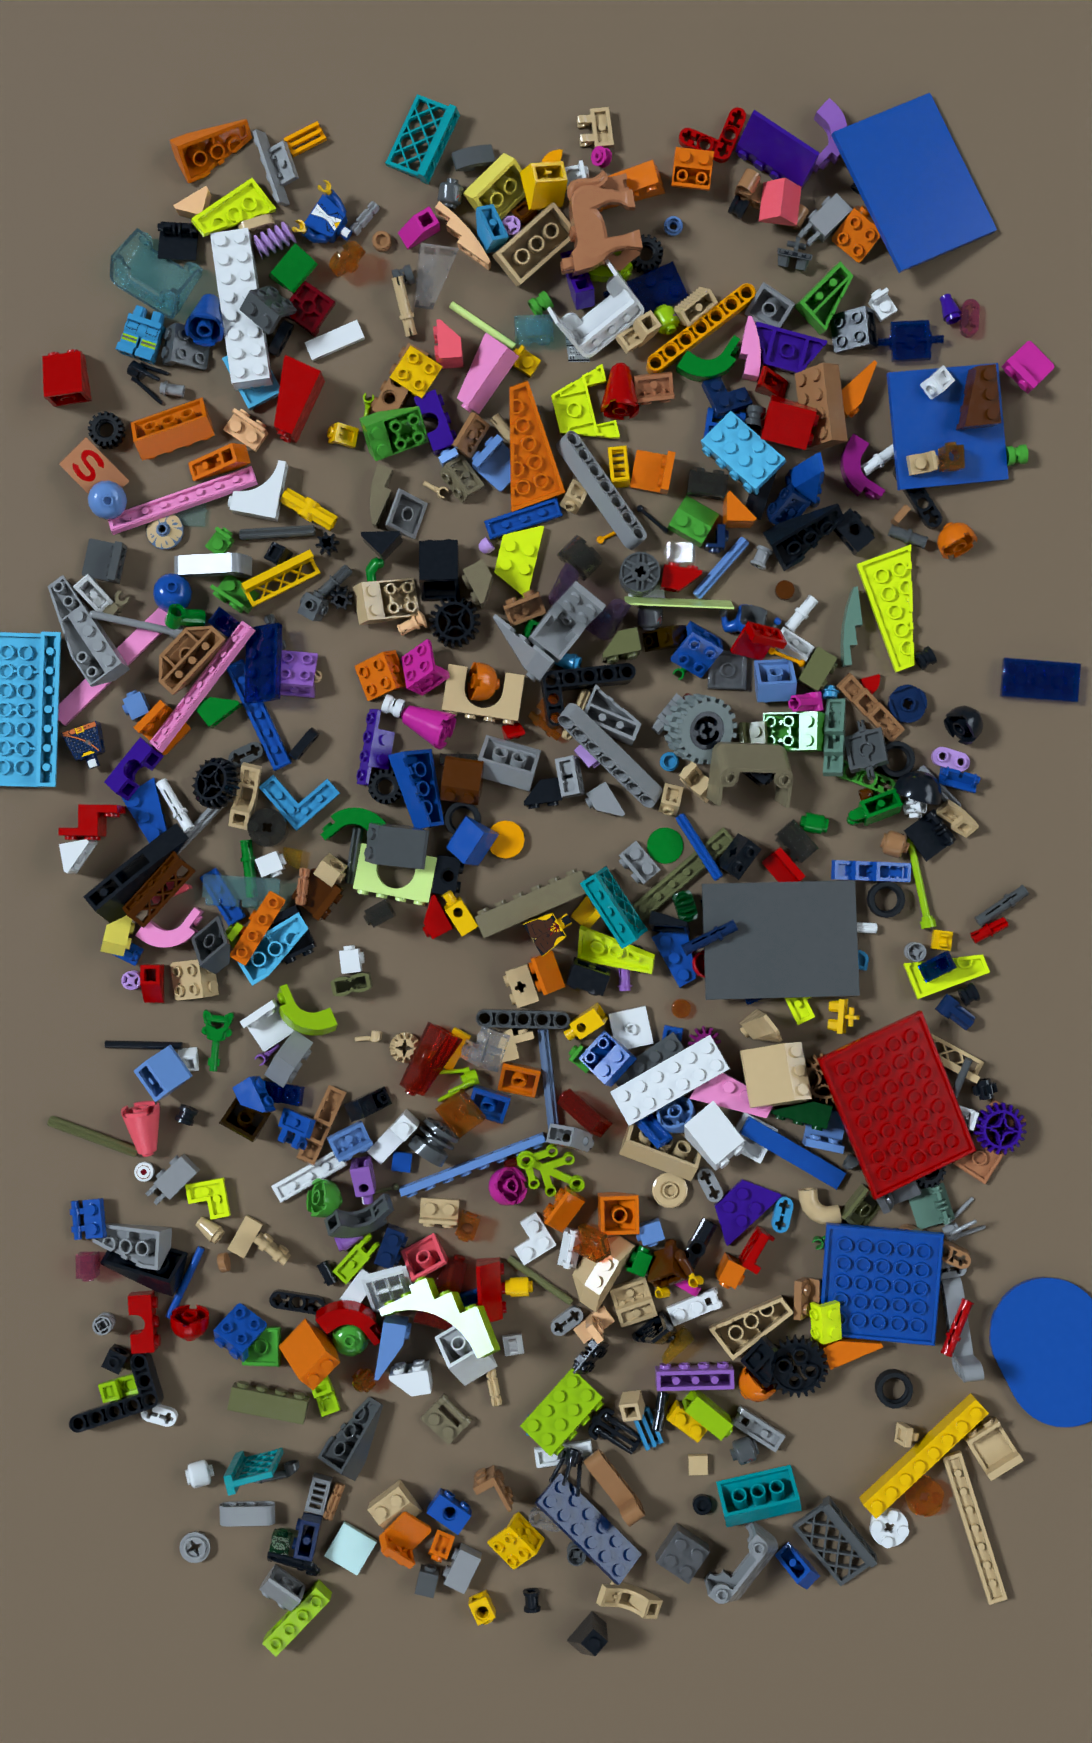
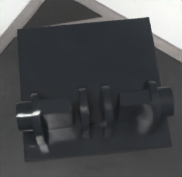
(177, 241)
(930, 835)
(586, 1364)

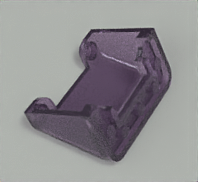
(608, 621)

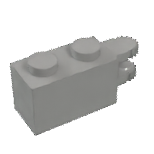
(827, 219)
(173, 1178)

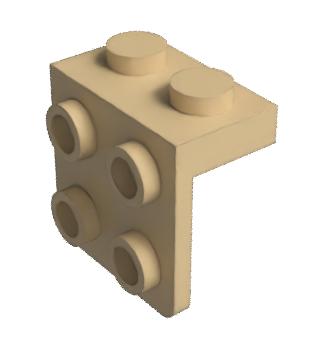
(192, 981)

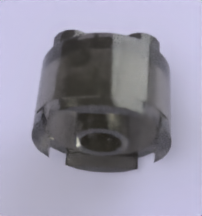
(580, 557)
(257, 827)

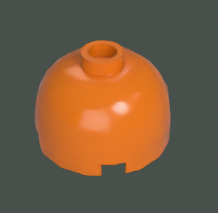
(955, 539)
(483, 682)
(752, 1389)

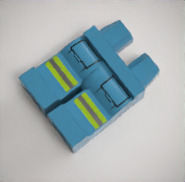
(142, 336)

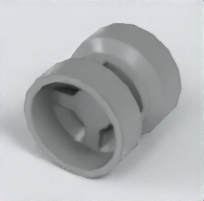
(918, 952)
(107, 1321)

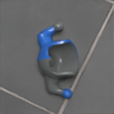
(744, 614)

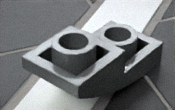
(470, 157)

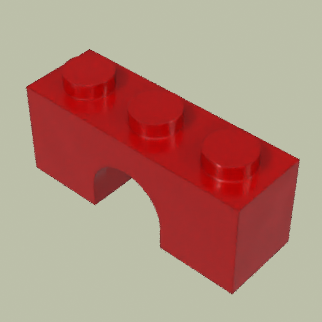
(144, 1305)

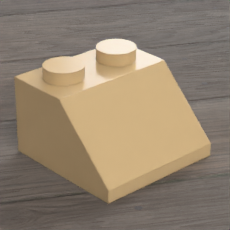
(392, 1504)

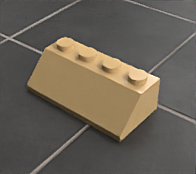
(674, 1158)

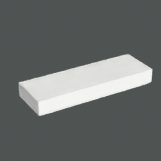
(334, 340)
(544, 1460)

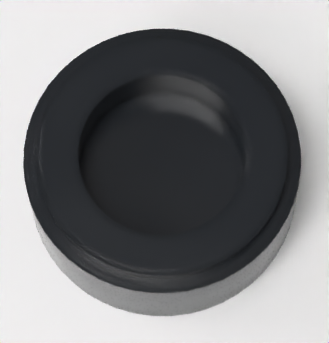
(702, 1504)

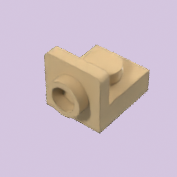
(922, 463)
(574, 497)
(670, 799)

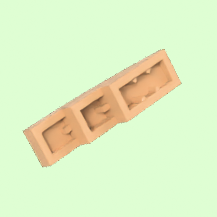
(466, 240)

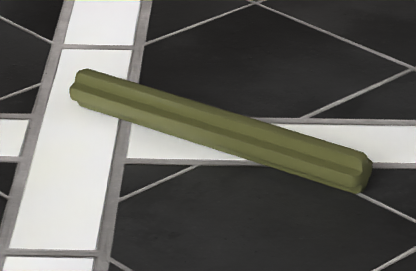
(92, 1136)

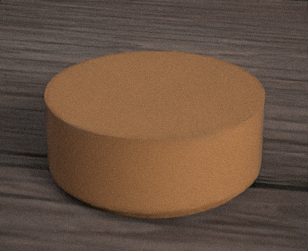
(381, 241)
(223, 1262)

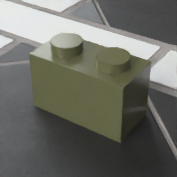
(816, 670)

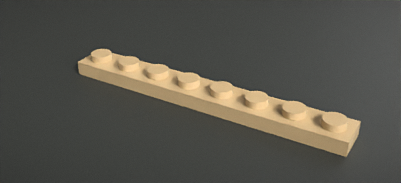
(974, 1527)

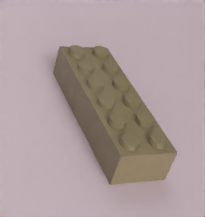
(531, 904)

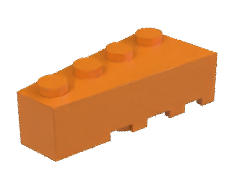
(643, 180)

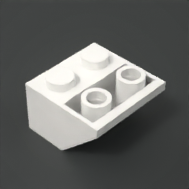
(412, 1377)

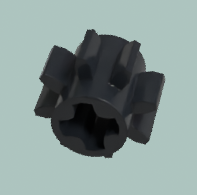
(327, 549)
(343, 592)
(985, 1089)

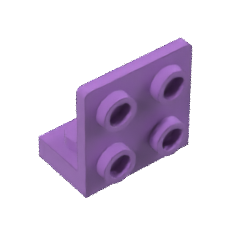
(298, 673)

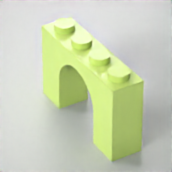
(419, 889)

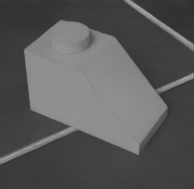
(603, 800)

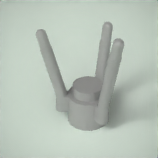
(954, 1232)

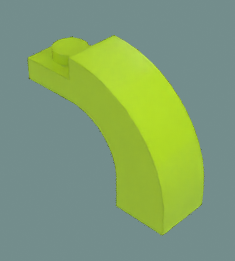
(302, 1021)

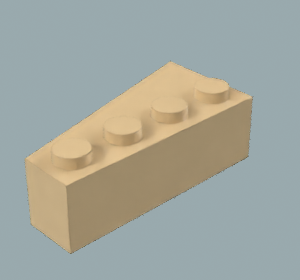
(747, 1327)

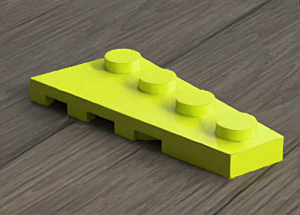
(238, 205)
(606, 951)
(967, 969)

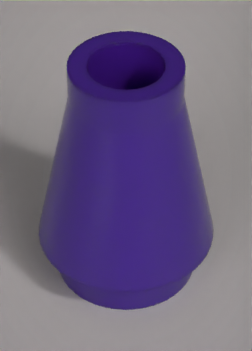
(950, 310)

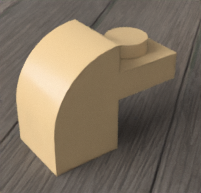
(639, 333)
(695, 781)
(511, 1051)

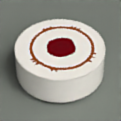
(144, 1171)

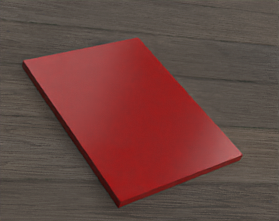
(897, 1104)

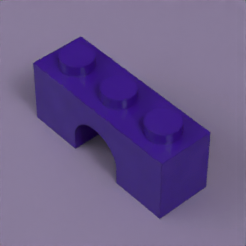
(431, 407)
(123, 776)

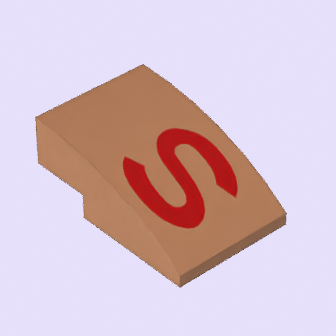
(90, 466)

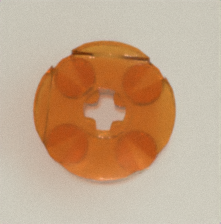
(347, 259)
(934, 1501)

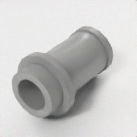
(172, 389)

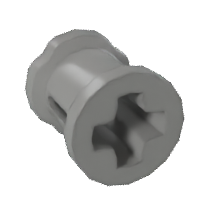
(761, 557)

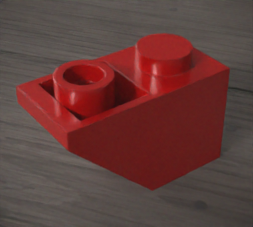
(677, 578)
(152, 982)

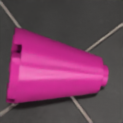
(430, 724)

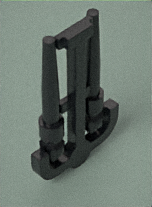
(607, 1412)
(301, 1565)

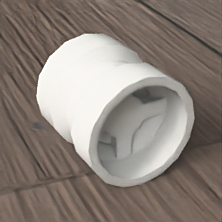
(393, 706)

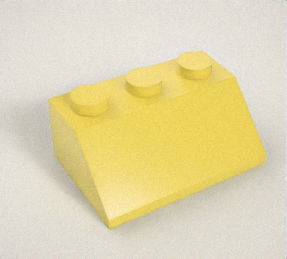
(498, 186)

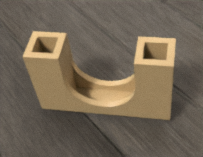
(505, 709)

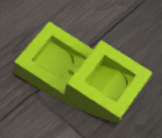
(117, 1388)
(326, 1397)

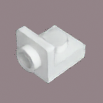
(882, 304)
(937, 382)

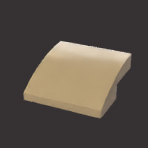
(633, 1301)

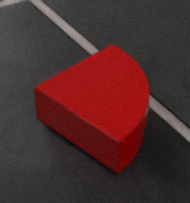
(871, 683)

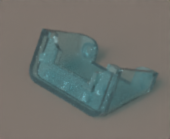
(152, 280)

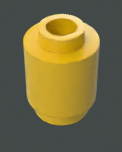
(518, 1286)

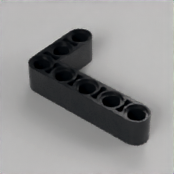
(579, 683)
(124, 1404)

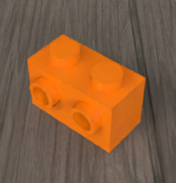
(730, 1271)

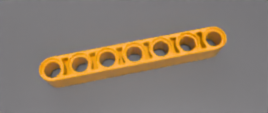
(707, 323)

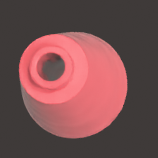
(143, 1125)

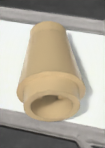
(210, 1230)

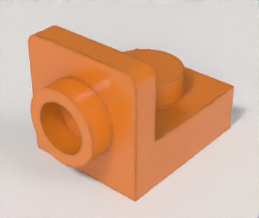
(441, 1546)

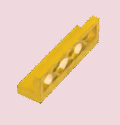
(278, 571)

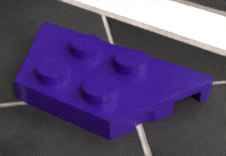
(786, 348)
(742, 1207)

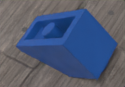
(797, 1566)

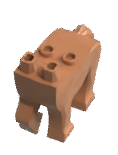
(589, 228)

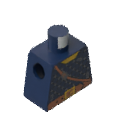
(86, 743)

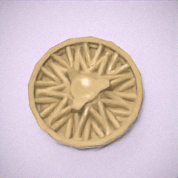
(669, 1190)

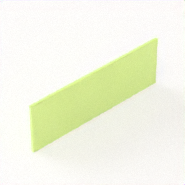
(676, 602)

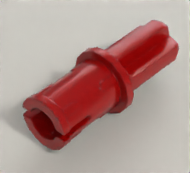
(988, 930)

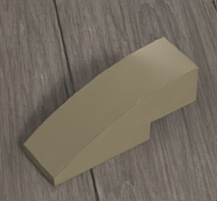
(380, 494)

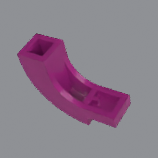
(852, 471)

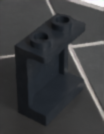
(304, 945)

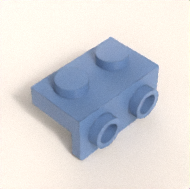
(350, 1141)

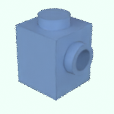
(136, 705)
(650, 1232)

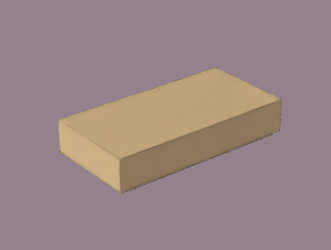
(245, 1236)

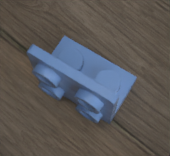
(828, 1139)

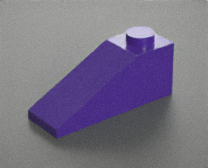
(580, 287)

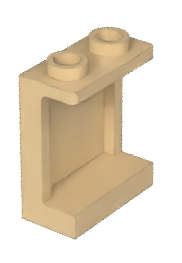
(992, 1448)

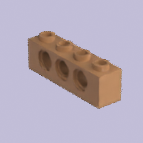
(389, 389)

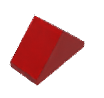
(771, 383)

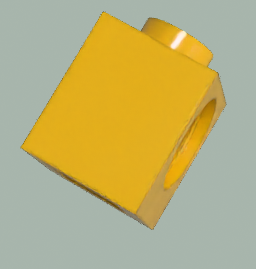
(479, 1600)

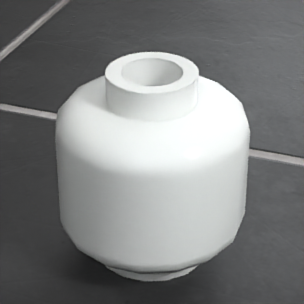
(199, 1474)

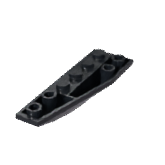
(121, 885)

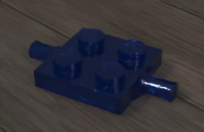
(910, 340)

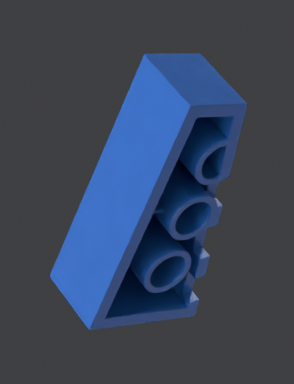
(418, 786)

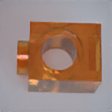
(945, 463)
(467, 1217)

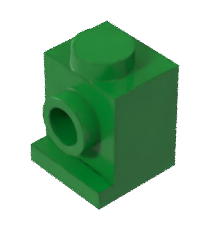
(639, 1261)

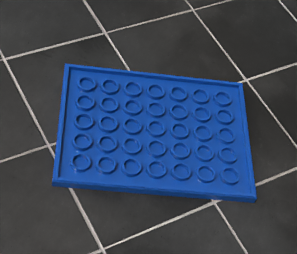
(914, 182)

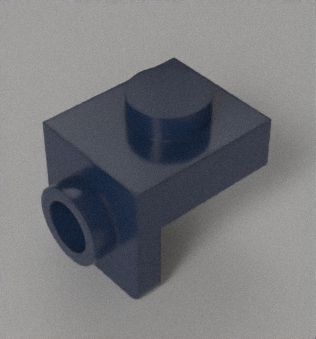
(721, 537)

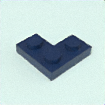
(725, 401)

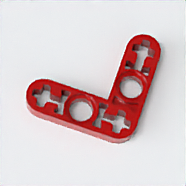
(716, 144)

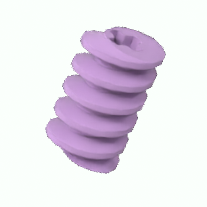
(274, 239)

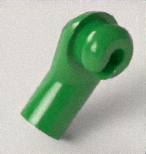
(372, 567)

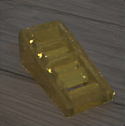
(680, 1342)

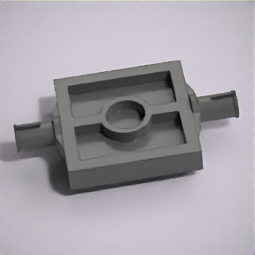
(866, 750)

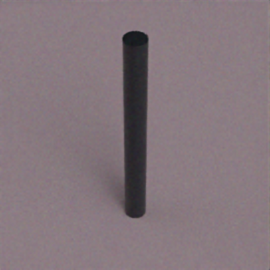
(142, 1045)

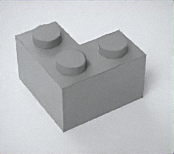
(288, 1059)

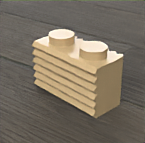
(695, 306)

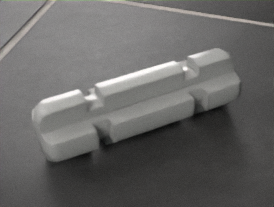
(364, 218)

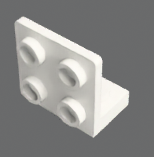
(267, 1025)

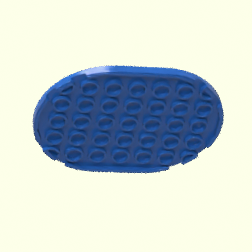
(1046, 1349)

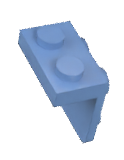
(494, 463)

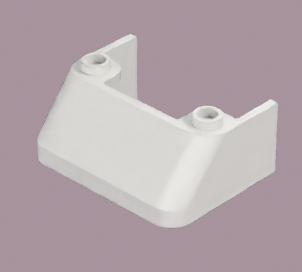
(605, 320)

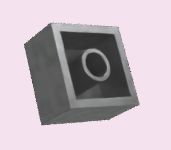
(682, 1553)

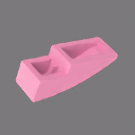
(750, 351)

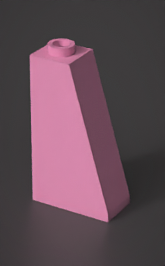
(485, 373)

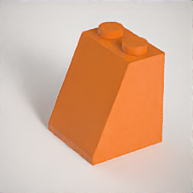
(310, 1353)

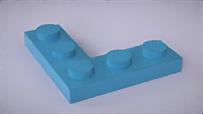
(298, 813)

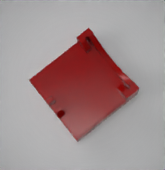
(754, 1248)

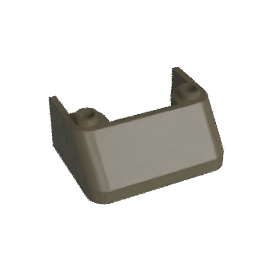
(735, 757)

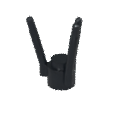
(139, 371)
(572, 1458)

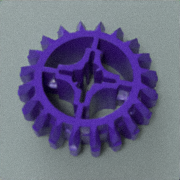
(1000, 1121)

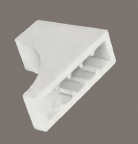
(264, 500)
(394, 1136)

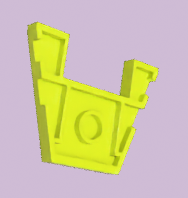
(575, 410)

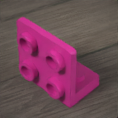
(420, 669)

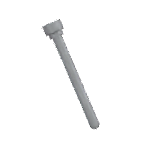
(136, 623)

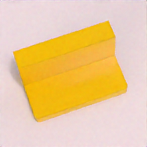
(586, 913)

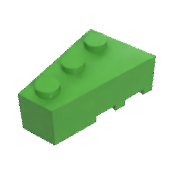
(822, 300)

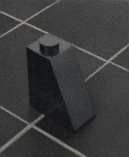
(590, 1635)

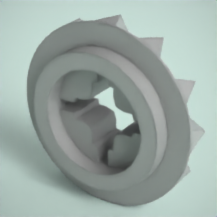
(192, 1555)

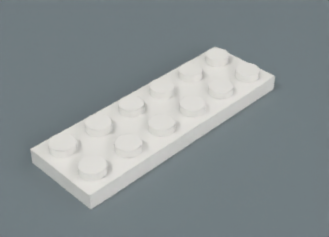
(669, 1080)

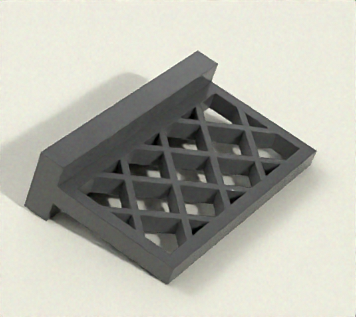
(850, 1536)

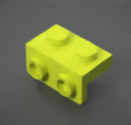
(825, 1322)

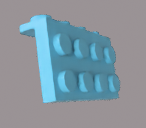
(742, 453)

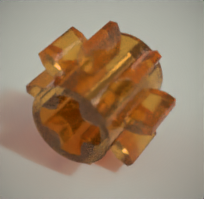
(363, 1380)

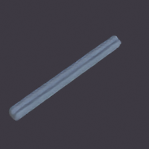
(548, 1077)

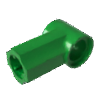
(179, 616)

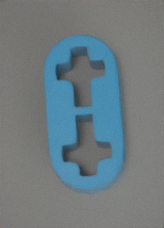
(777, 1213)

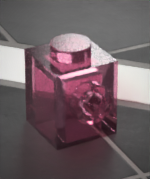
(87, 1265)

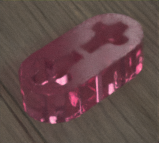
(974, 318)

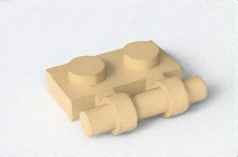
(266, 1243)

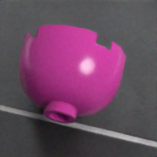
(507, 1186)

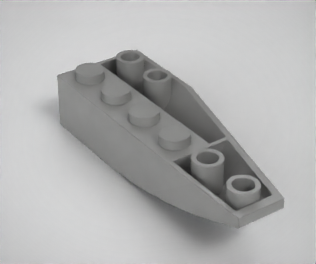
(85, 637)

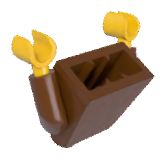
(670, 1267)

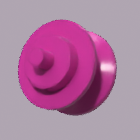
(601, 156)

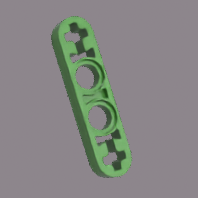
(858, 779)

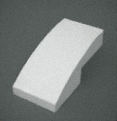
(355, 1290)

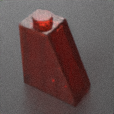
(584, 1113)

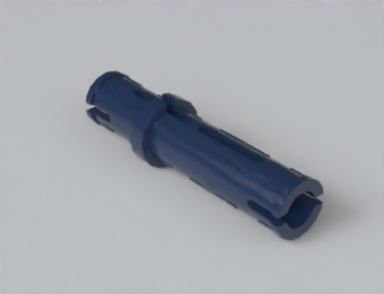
(709, 937)

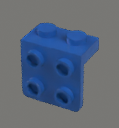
(239, 1331)

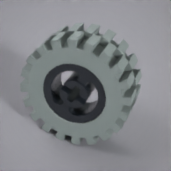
(684, 727)

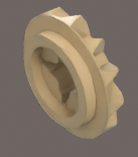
(397, 1041)

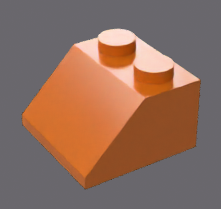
(618, 1213)

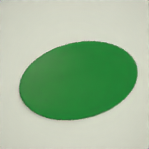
(665, 845)

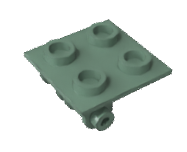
(932, 1207)

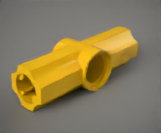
(308, 509)

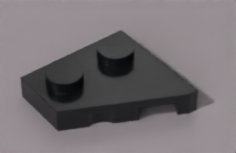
(761, 1360)

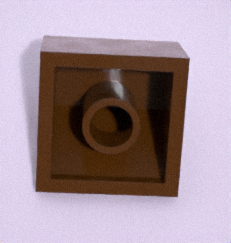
(462, 780)

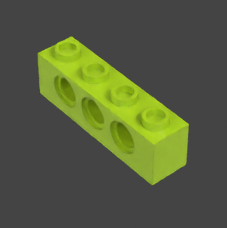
(293, 1622)

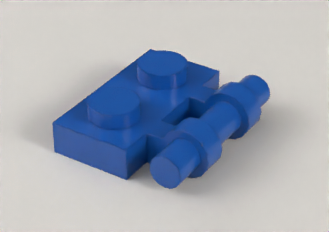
(94, 1219)

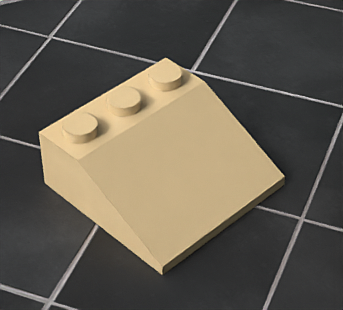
(776, 1075)

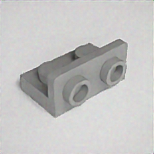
(639, 863)

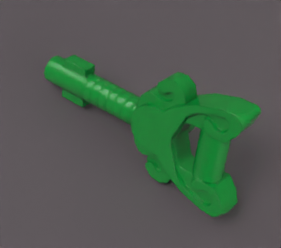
(216, 1034)

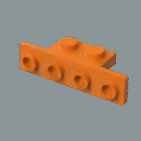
(257, 928)

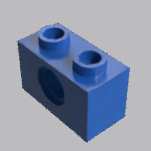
(453, 1521)

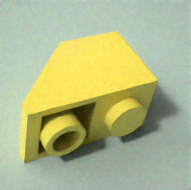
(116, 936)

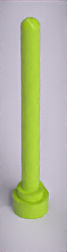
(927, 919)

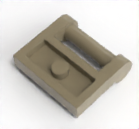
(442, 1423)

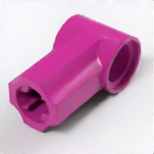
(806, 702)

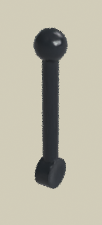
(640, 508)

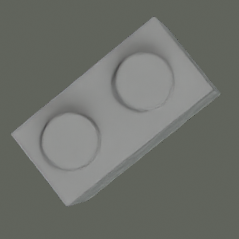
(462, 1568)

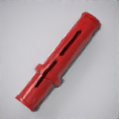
(957, 1326)

